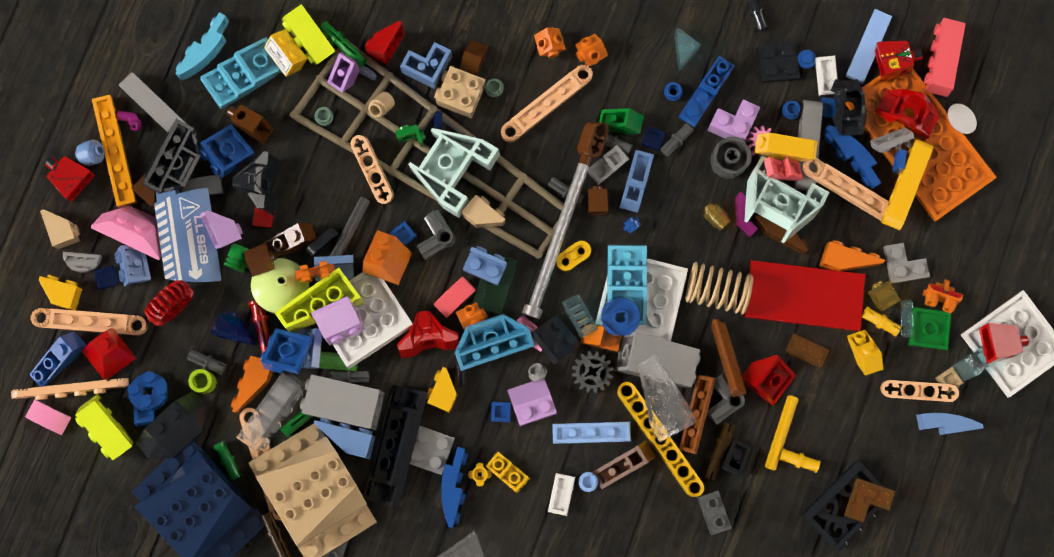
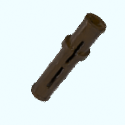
(723, 443)
(275, 535)

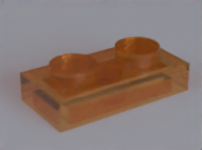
(806, 350)

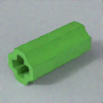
(333, 361)

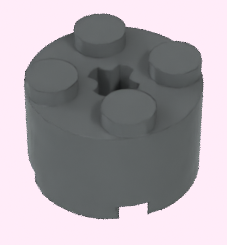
(740, 154)

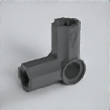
(439, 228)
(724, 407)

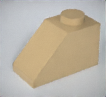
(60, 231)

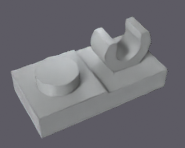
(893, 139)

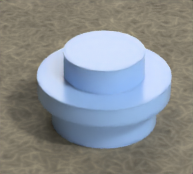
(588, 481)

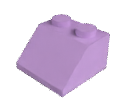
(221, 229)
(338, 321)
(532, 402)

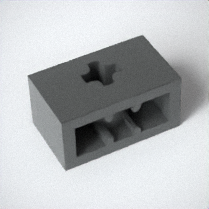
(714, 512)

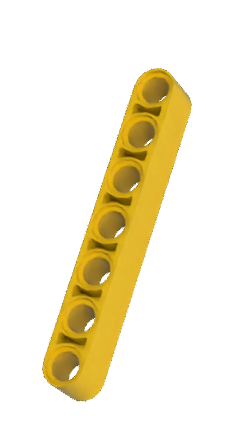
(661, 449)

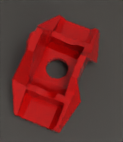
(925, 114)
(426, 334)

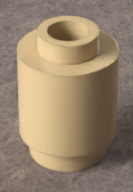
(381, 104)

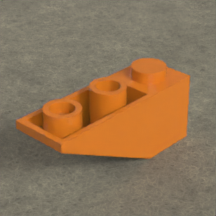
(842, 258)
(251, 384)

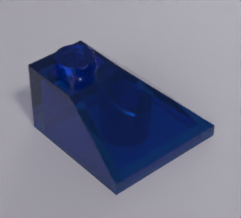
(232, 328)

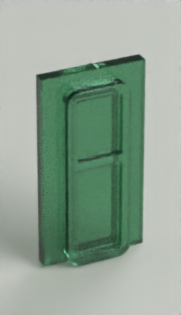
(491, 296)

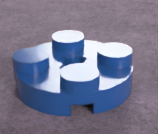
(609, 316)
(148, 402)

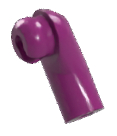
(132, 118)

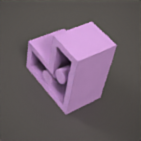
(738, 126)

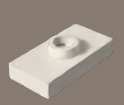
(826, 74)
(561, 494)

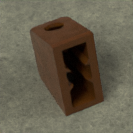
(250, 123)

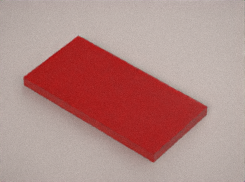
(806, 296)

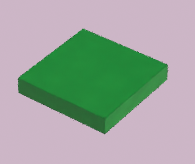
(930, 329)

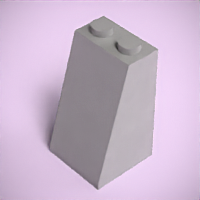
(677, 359)
(342, 402)

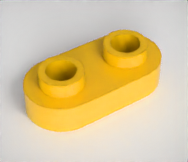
(573, 256)

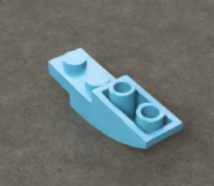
(202, 54)

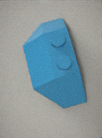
(491, 341)

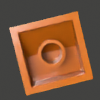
(386, 258)

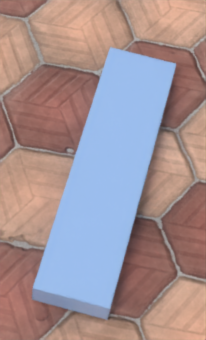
(865, 52)
(591, 432)

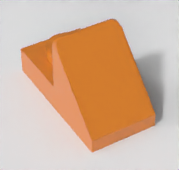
(602, 339)

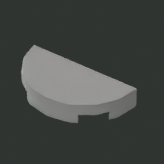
(81, 262)

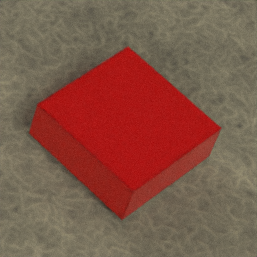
(262, 219)

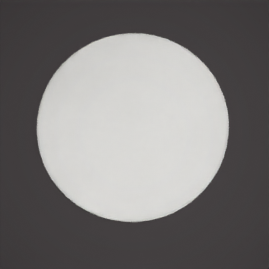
(962, 118)

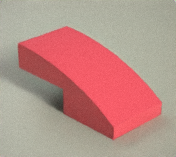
(783, 170)
(454, 297)

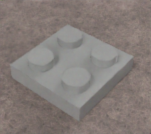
(431, 450)

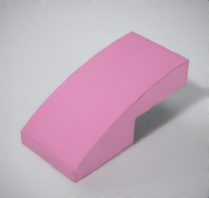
(48, 417)

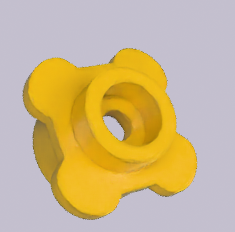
(479, 479)

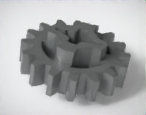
(587, 364)

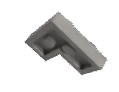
(902, 270)

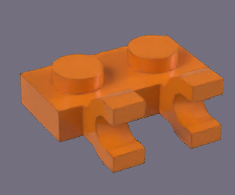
(307, 274)

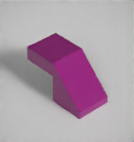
(740, 203)

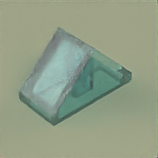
(685, 48)
(971, 364)

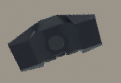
(847, 121)
(257, 181)

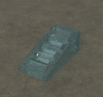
(574, 305)

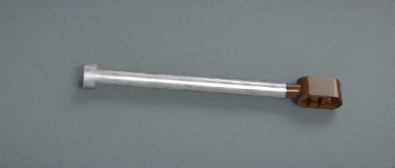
(589, 146)

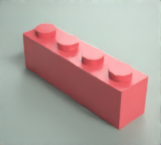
(945, 57)

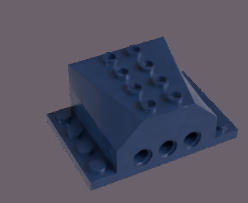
(197, 506)

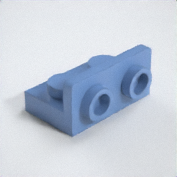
(132, 265)
(485, 265)
(313, 355)

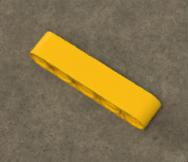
(907, 184)

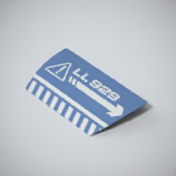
(184, 240)

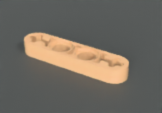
(370, 170)
(919, 390)

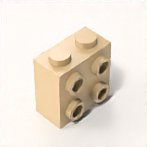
(460, 91)

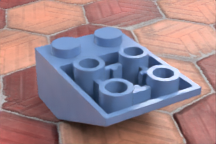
(352, 442)

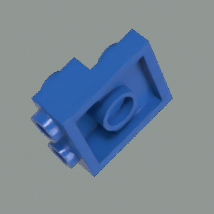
(225, 151)
(286, 351)

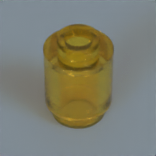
(716, 216)

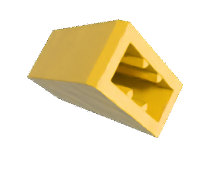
(785, 147)

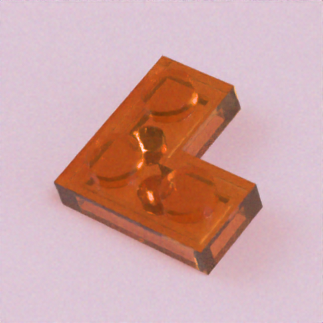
(863, 495)

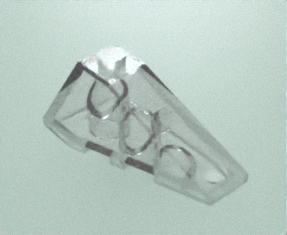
(665, 404)

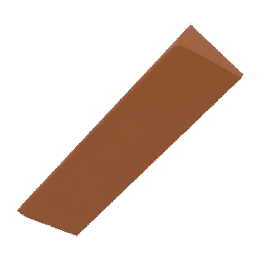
(728, 358)
(699, 407)

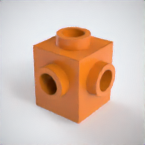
(549, 42)
(591, 50)
(471, 314)

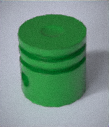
(236, 258)

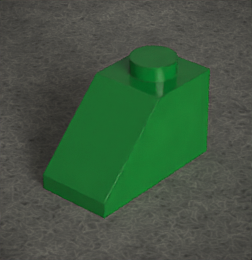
(622, 120)

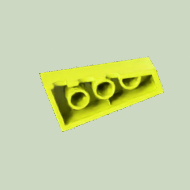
(330, 289)

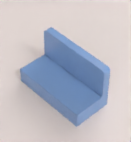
(343, 262)

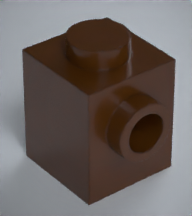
(597, 201)
(260, 259)

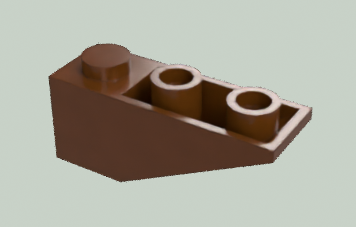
(777, 233)
(291, 239)

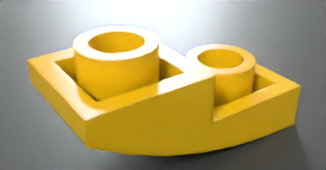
(507, 472)

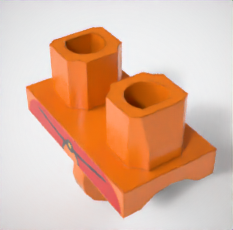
(943, 293)

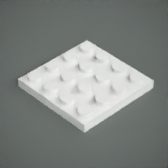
(664, 295)
(381, 317)
(1036, 358)

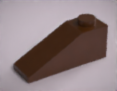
(624, 464)

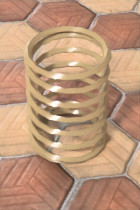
(715, 297)

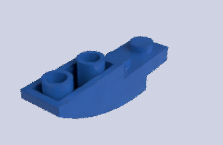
(706, 91)
(849, 148)
(451, 495)

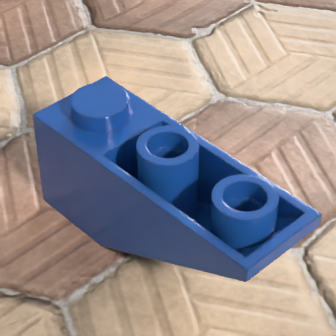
(57, 358)

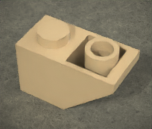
(481, 214)

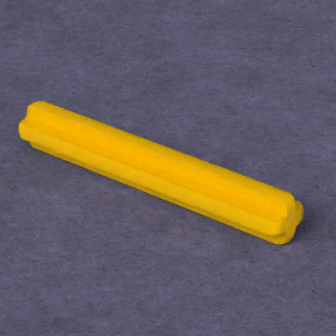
(781, 432)

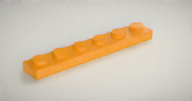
(114, 151)

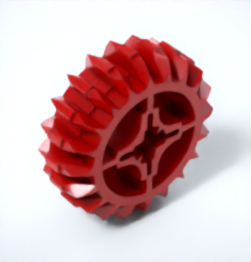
(169, 302)

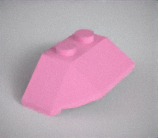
(131, 228)

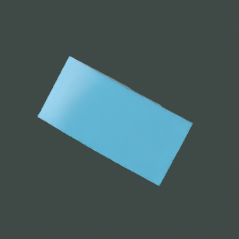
(240, 74)
(628, 276)

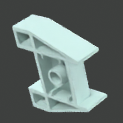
(448, 163)
(781, 202)

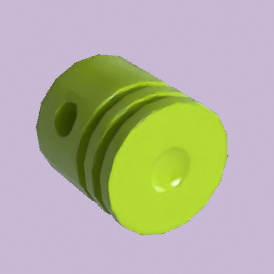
(202, 381)

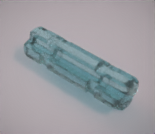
(906, 318)

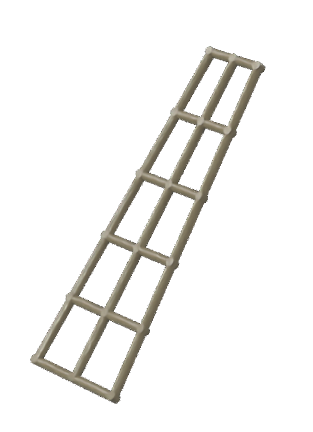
(392, 169)

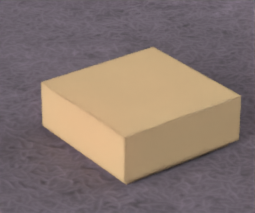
(949, 377)

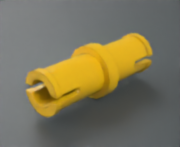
(881, 321)
(799, 460)

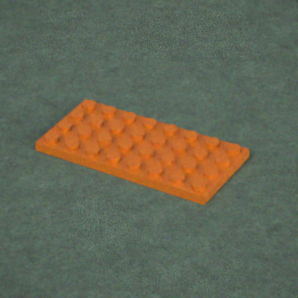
(954, 165)

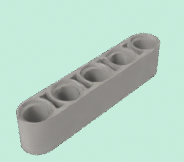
(149, 101)
(809, 129)

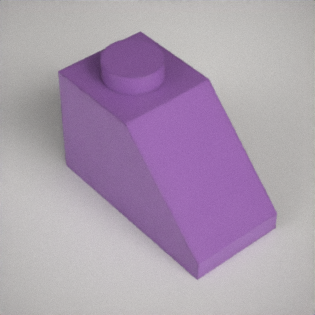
(343, 73)

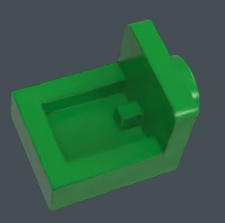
(409, 132)

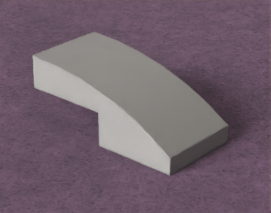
(607, 164)

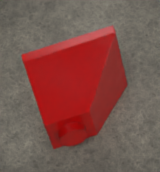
(385, 43)
(108, 353)
(768, 378)

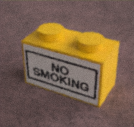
(285, 52)

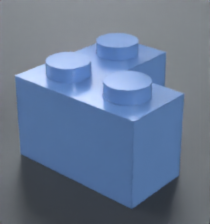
(428, 69)

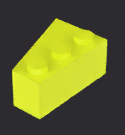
(307, 35)
(103, 428)

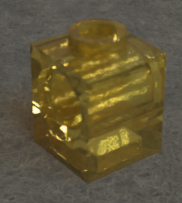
(883, 295)

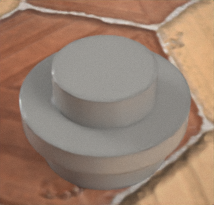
(537, 372)

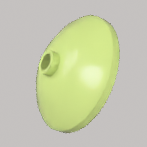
(272, 294)

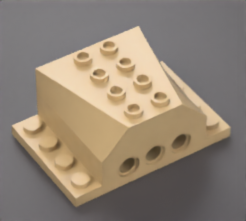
(312, 492)

